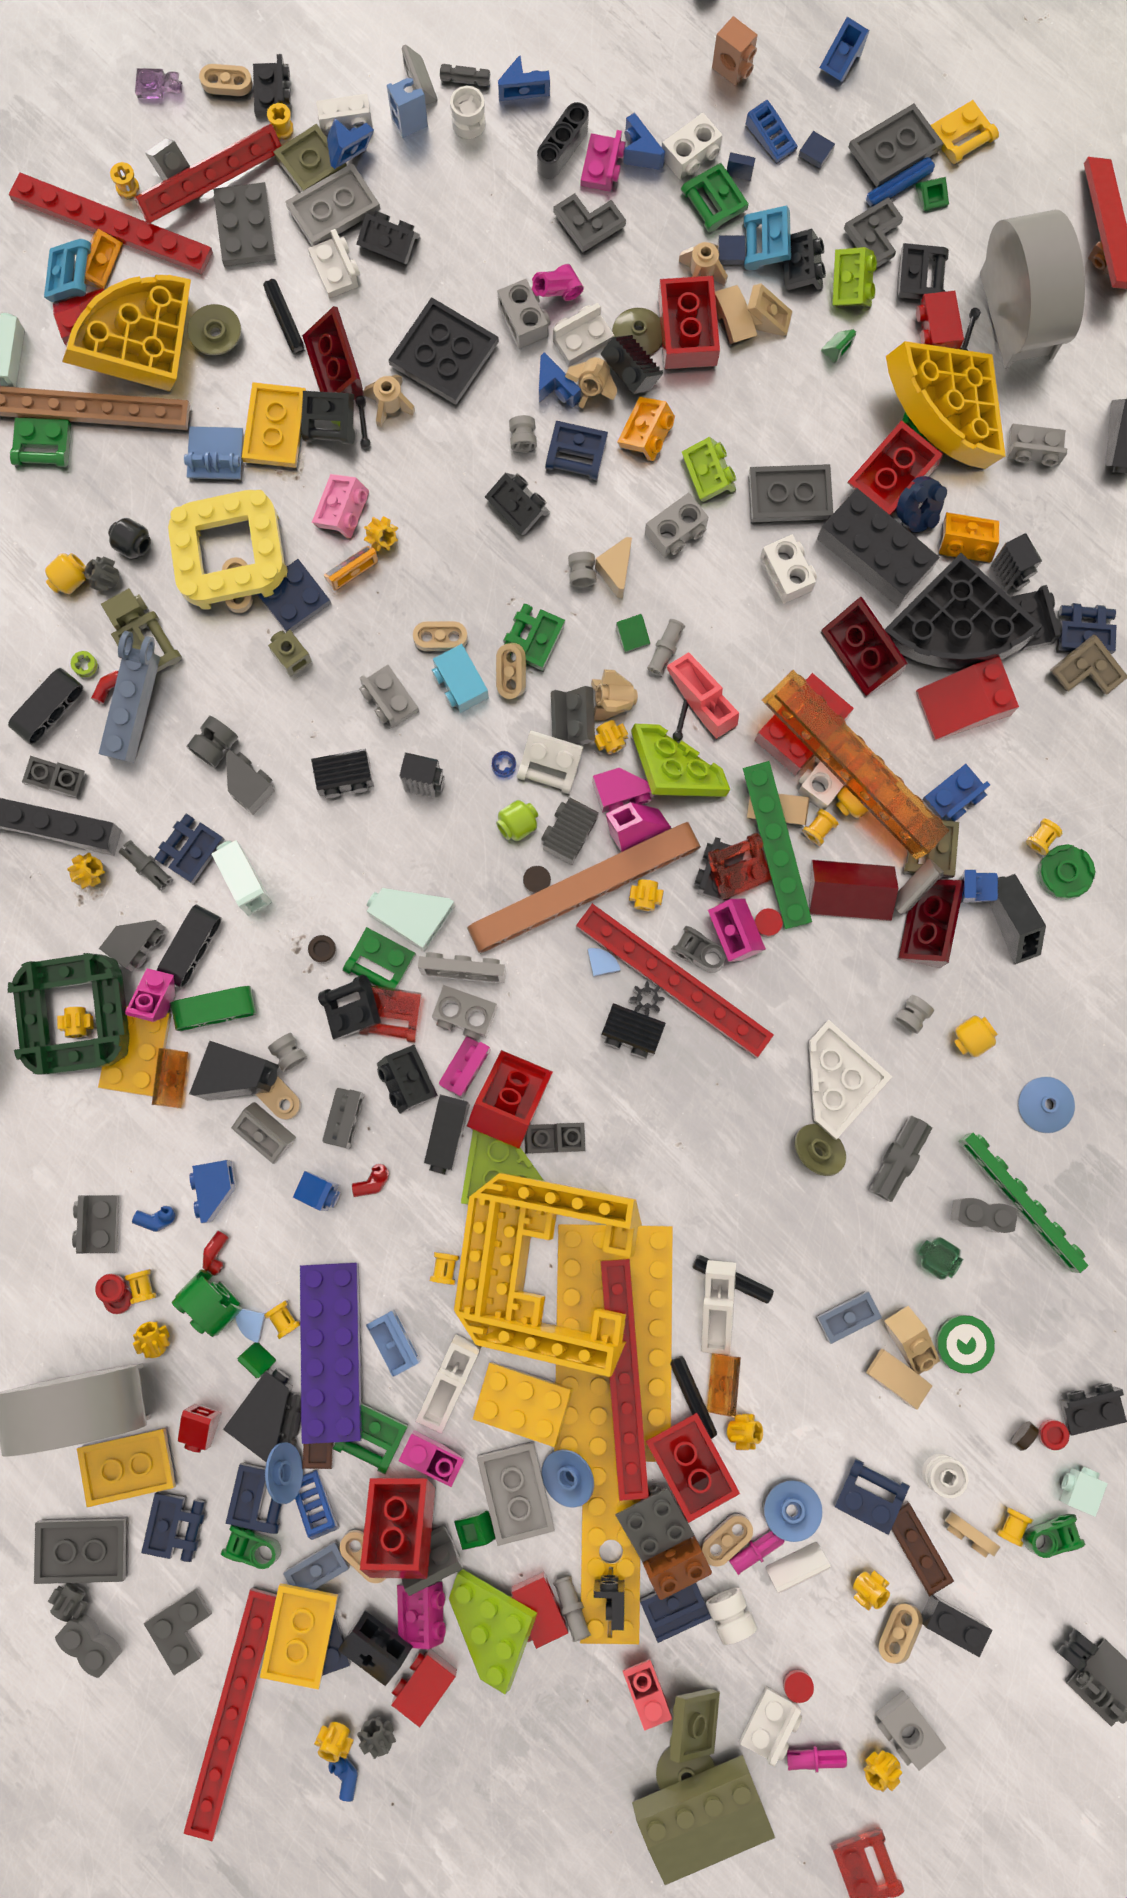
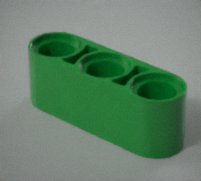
(213, 1008)

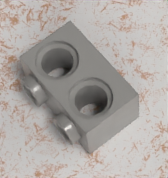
(521, 313)
(671, 521)
(467, 1006)

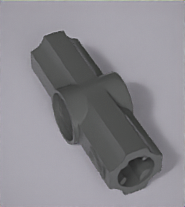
(901, 1158)

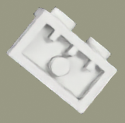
(349, 110)
(334, 266)
(582, 334)
(771, 1726)

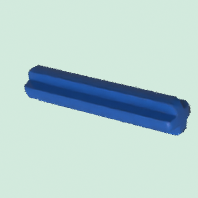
(901, 181)

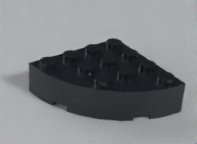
(961, 620)

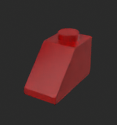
(198, 1427)

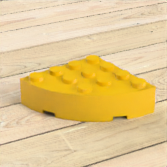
(133, 331)
(950, 400)

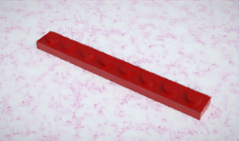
(123, 227)
(674, 980)
(625, 1386)
(231, 1716)

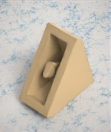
(613, 566)

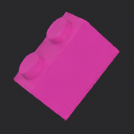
(736, 929)

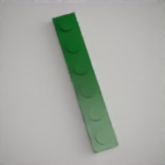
(777, 845)
(1032, 1210)

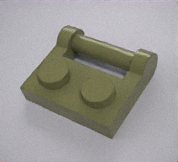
(150, 620)
(943, 854)

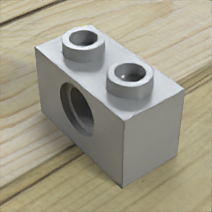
(922, 1745)

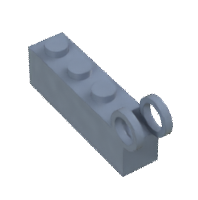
(130, 698)

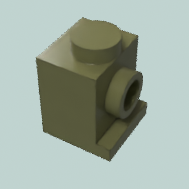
(124, 608)
(292, 660)

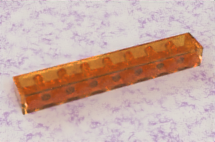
(855, 765)

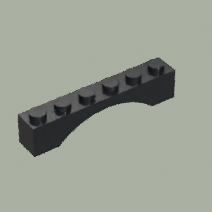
(60, 826)

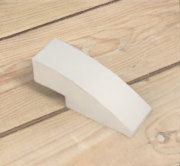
(718, 1307)
(448, 1383)

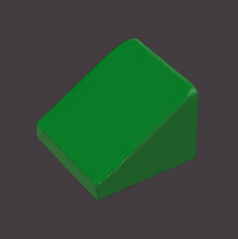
(933, 193)
(839, 344)
(632, 633)
(256, 1360)
(475, 1530)

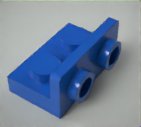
(955, 793)

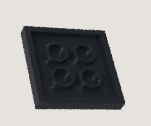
(443, 350)

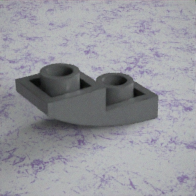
(53, 776)
(555, 1138)

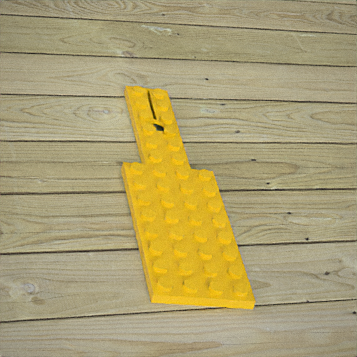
(589, 1417)

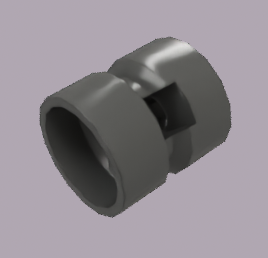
(212, 741)

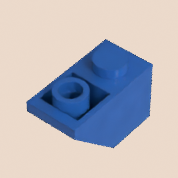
(213, 1187)
(317, 1192)

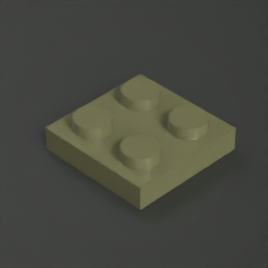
(306, 158)
(694, 1725)

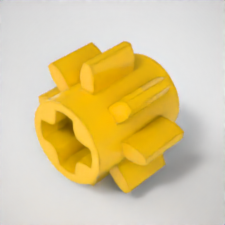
(380, 533)
(611, 737)
(86, 870)
(646, 895)
(75, 1022)
(151, 1340)
(745, 1432)
(871, 1590)
(334, 1742)
(882, 1771)

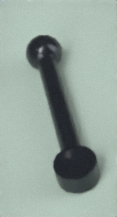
(974, 315)
(361, 402)
(678, 735)

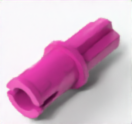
(755, 1551)
(815, 1759)

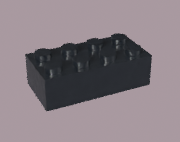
(877, 547)

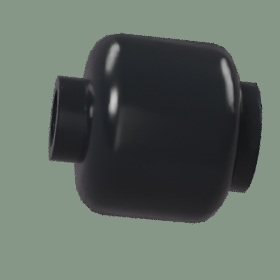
(129, 538)

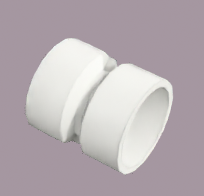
(468, 112)
(945, 1475)
(733, 1621)

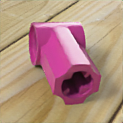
(558, 283)

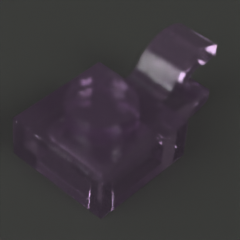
(154, 82)

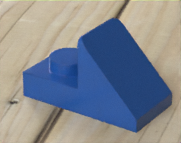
(845, 48)
(520, 85)
(347, 144)
(643, 147)
(554, 378)
(979, 887)

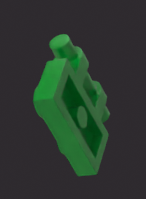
(541, 638)

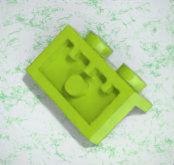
(854, 277)
(709, 468)

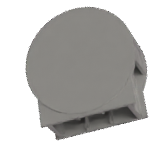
(1034, 284)
(71, 1410)

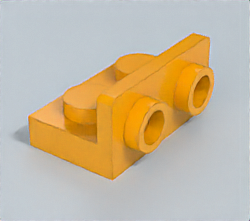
(647, 427)
(971, 536)

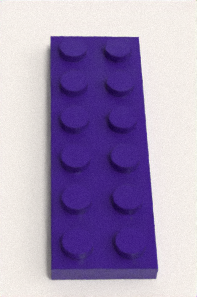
(330, 1353)

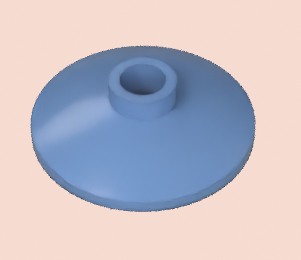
(1033, 1108)
(284, 1473)
(561, 1485)
(807, 1516)

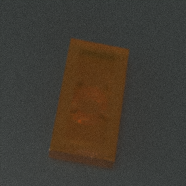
(169, 1078)
(723, 1384)

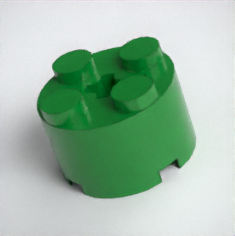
(207, 1303)

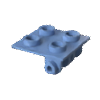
(214, 453)

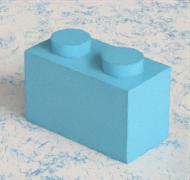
(460, 678)

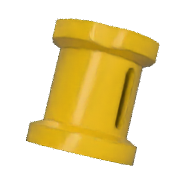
(279, 117)
(122, 181)
(820, 827)
(1044, 836)
(444, 1268)
(140, 1286)
(282, 1319)
(1015, 1527)

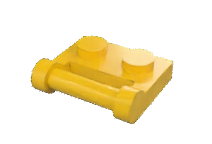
(960, 125)

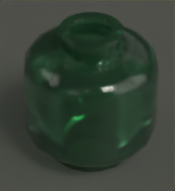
(940, 1258)

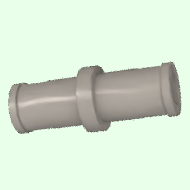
(666, 647)
(572, 1609)

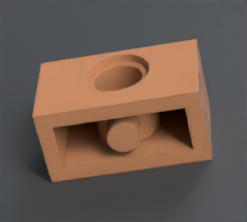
(734, 51)

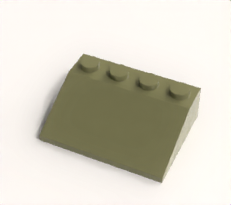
(702, 1820)

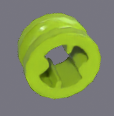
(92, 666)

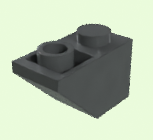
(167, 159)
(245, 784)
(131, 942)

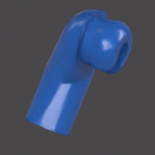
(155, 1221)
(348, 1775)

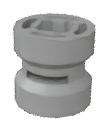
(522, 431)
(582, 569)
(914, 1014)
(286, 1051)

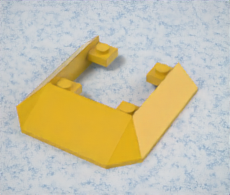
(494, 1266)

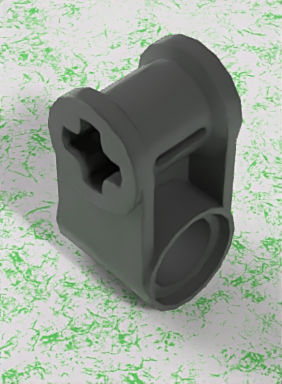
(698, 949)

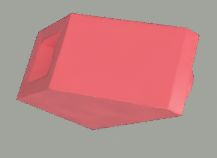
(647, 1694)

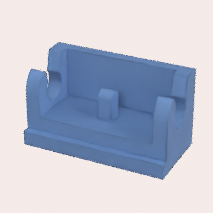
(407, 109)
(393, 1343)

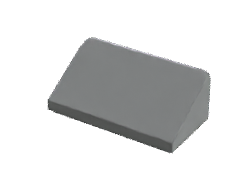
(417, 71)
(917, 886)
(263, 1132)

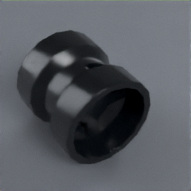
(1078, 1650)

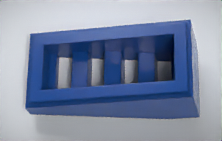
(761, 117)
(331, 1525)

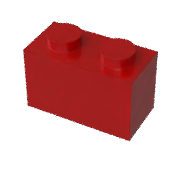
(940, 320)
(539, 1597)
(423, 1687)

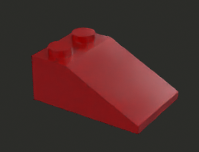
(894, 467)
(968, 699)
(509, 1099)
(692, 1467)

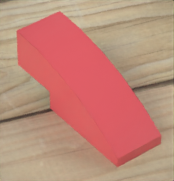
(703, 695)

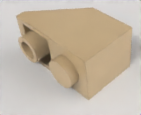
(912, 1340)

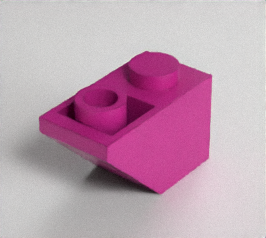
(619, 788)
(635, 824)
(152, 996)
(431, 1458)

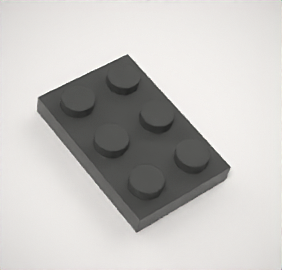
(895, 145)
(244, 224)
(791, 493)
(80, 1551)

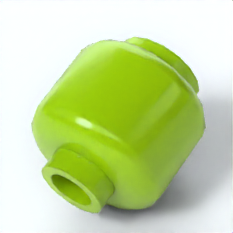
(517, 820)

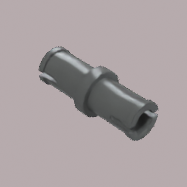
(145, 865)

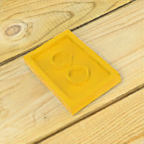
(273, 425)
(138, 1069)
(522, 1404)
(126, 1467)
(299, 1636)

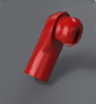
(103, 687)
(374, 1182)
(211, 1252)

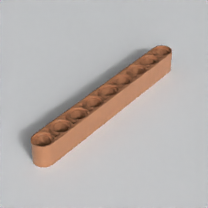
(583, 887)

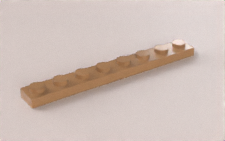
(94, 408)

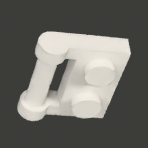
(553, 754)

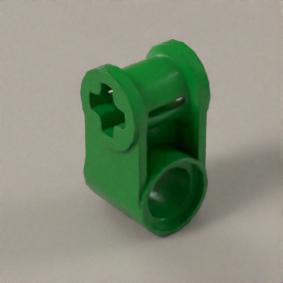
(1059, 1534)
(245, 1545)

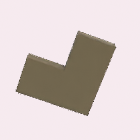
(1093, 660)

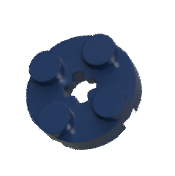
(924, 491)

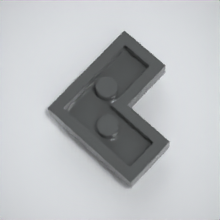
(870, 226)
(586, 227)
(170, 1630)

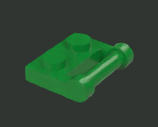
(721, 191)
(42, 435)
(383, 953)
(379, 1430)

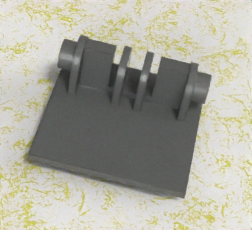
(655, 1523)
(1104, 1683)

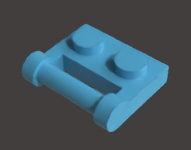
(775, 237)
(61, 267)

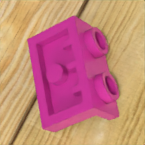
(601, 161)
(464, 1066)
(421, 1616)

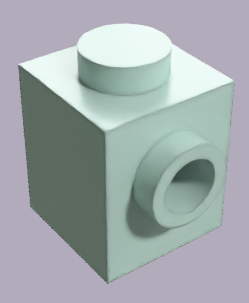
(1083, 1490)

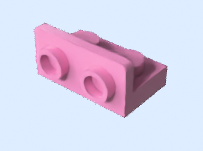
(341, 504)

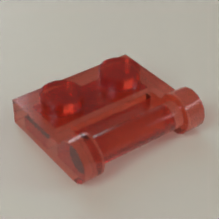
(743, 874)
(396, 1005)
(857, 1869)

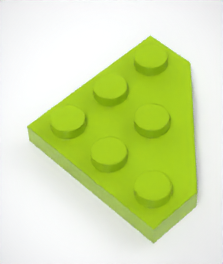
(675, 766)
(491, 1157)
(492, 1627)

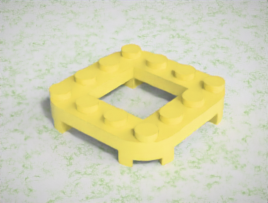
(236, 582)

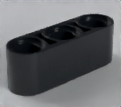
(567, 130)
(45, 706)
(189, 944)

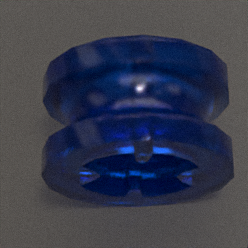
(499, 757)

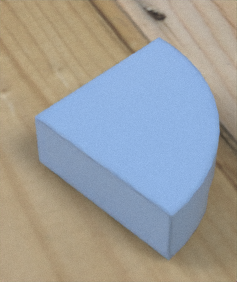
(602, 962)
(250, 1324)

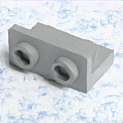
(1036, 444)
(389, 696)

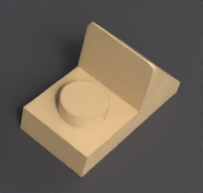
(768, 311)

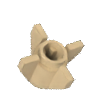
(704, 261)
(593, 379)
(388, 397)
(613, 695)

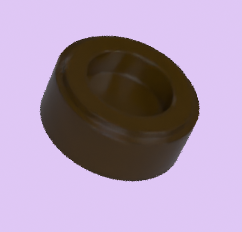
(536, 879)
(322, 949)
(1025, 1436)

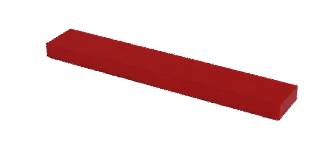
(208, 174)
(1109, 217)

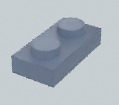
(849, 1317)
(317, 1568)

